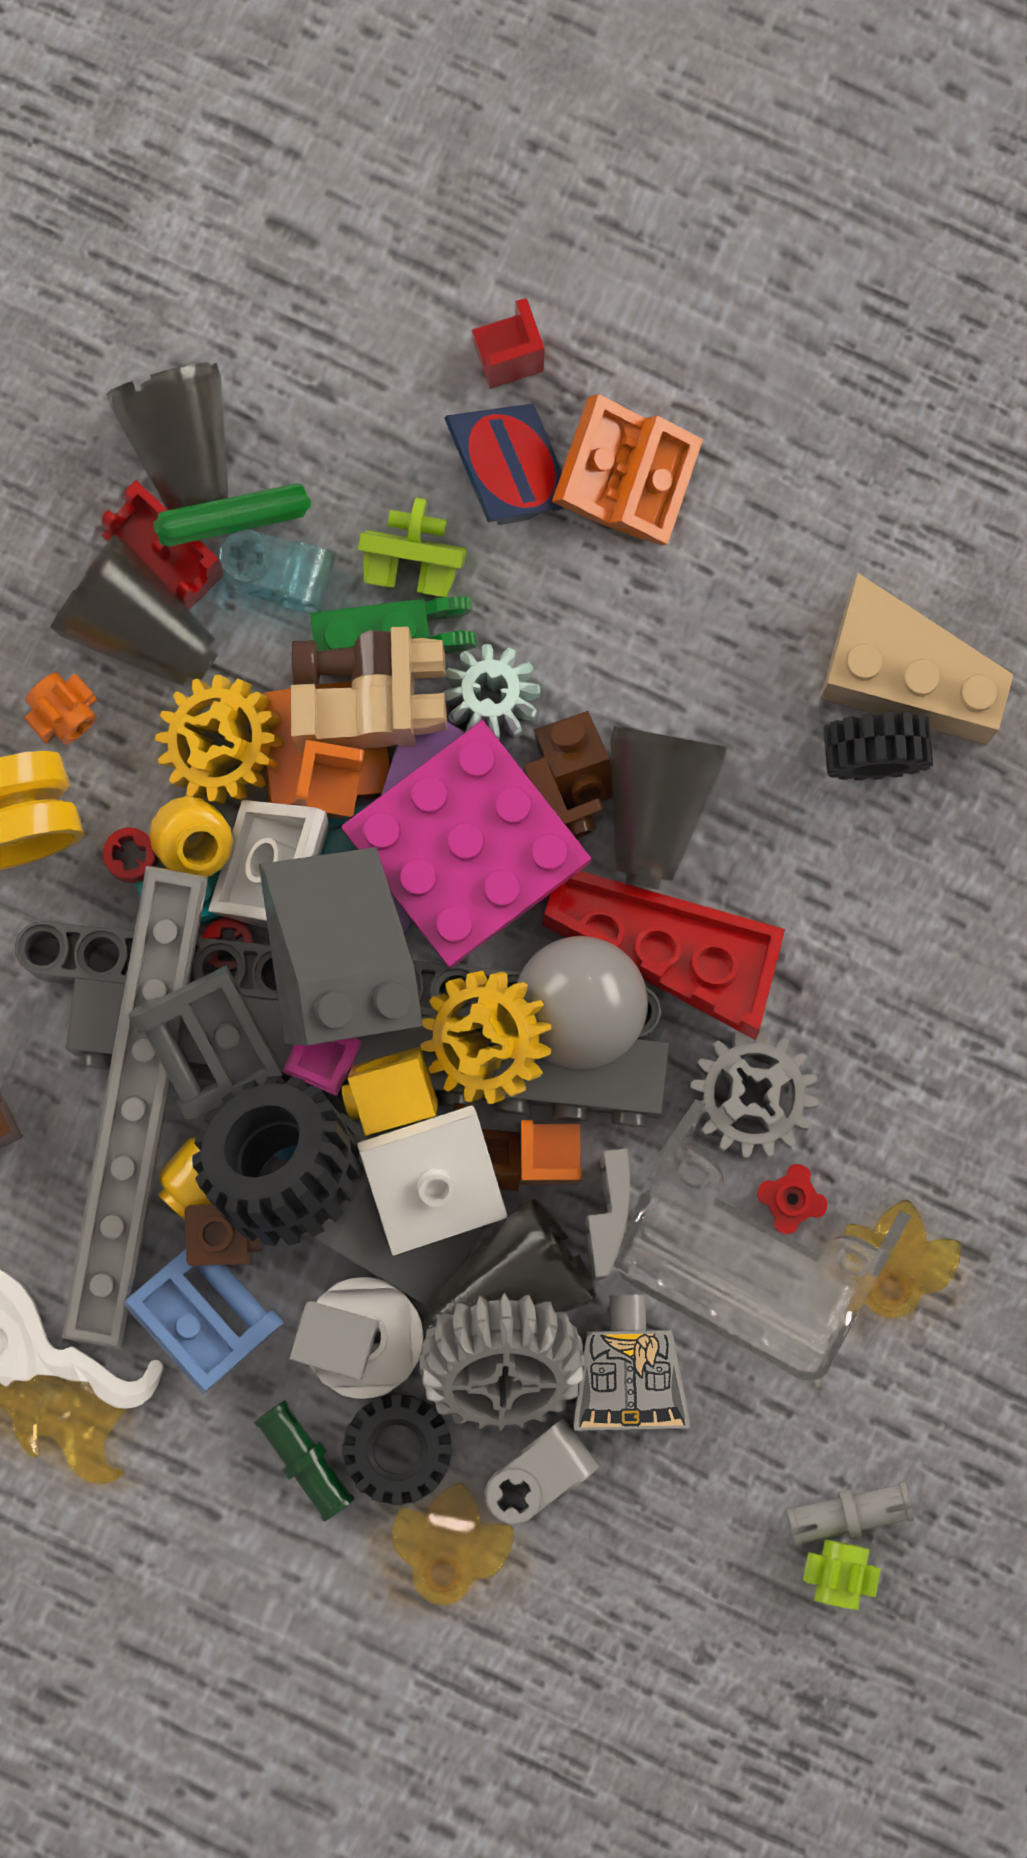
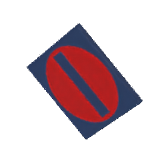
(507, 461)

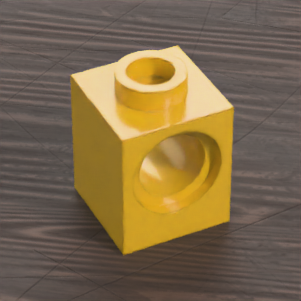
(390, 1091)

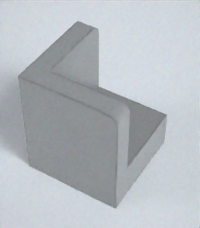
(334, 1340)

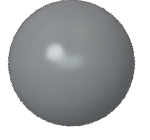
(589, 998)

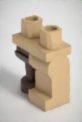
(382, 697)

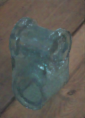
(284, 571)

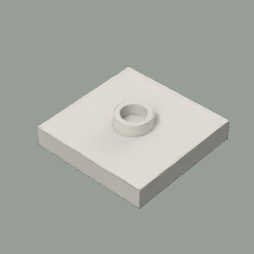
(432, 1180)

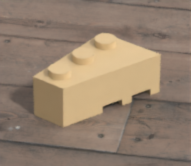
(904, 662)

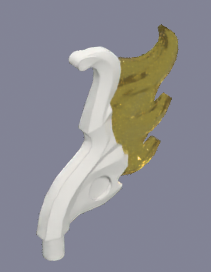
(61, 1390)

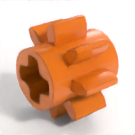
(60, 708)

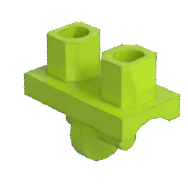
(385, 550)

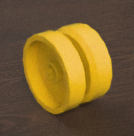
(31, 815)

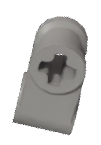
(548, 1467)

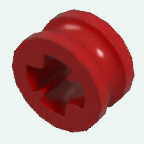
(117, 867)
(215, 930)

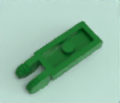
(344, 626)

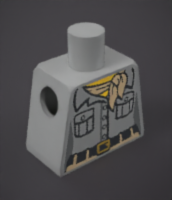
(630, 1375)

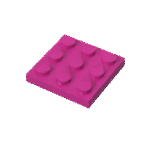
(467, 844)

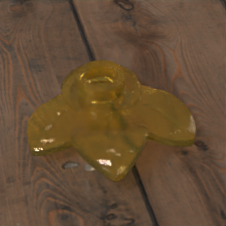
(915, 1262)
(452, 1536)

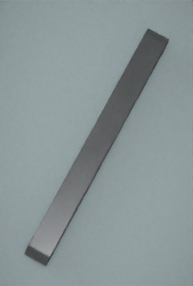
(252, 961)

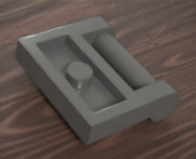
(223, 1032)

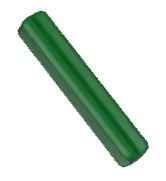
(231, 514)

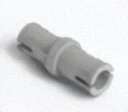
(850, 1514)

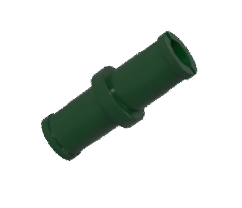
(304, 1460)

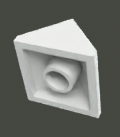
(264, 835)

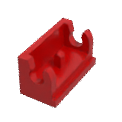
(185, 568)

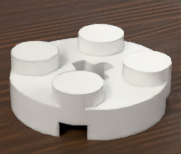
(400, 1332)

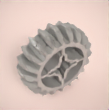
(502, 1362)

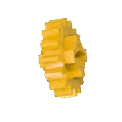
(229, 715)
(504, 1019)

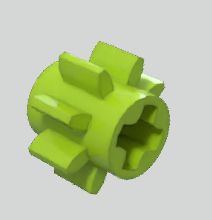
(841, 1574)

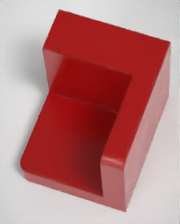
(510, 347)

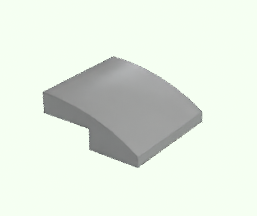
(607, 1230)

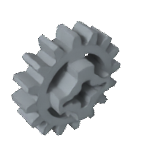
(769, 1118)

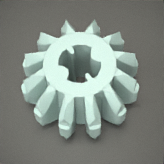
(495, 675)

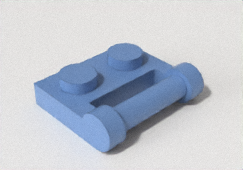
(192, 1329)

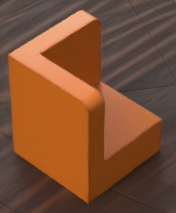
(329, 778)
(550, 1154)

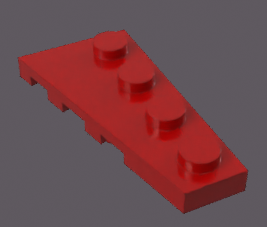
(682, 947)

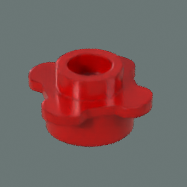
(775, 1197)

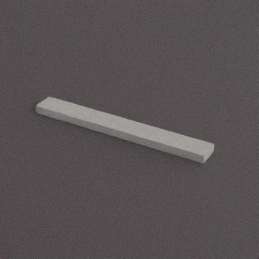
(132, 1113)

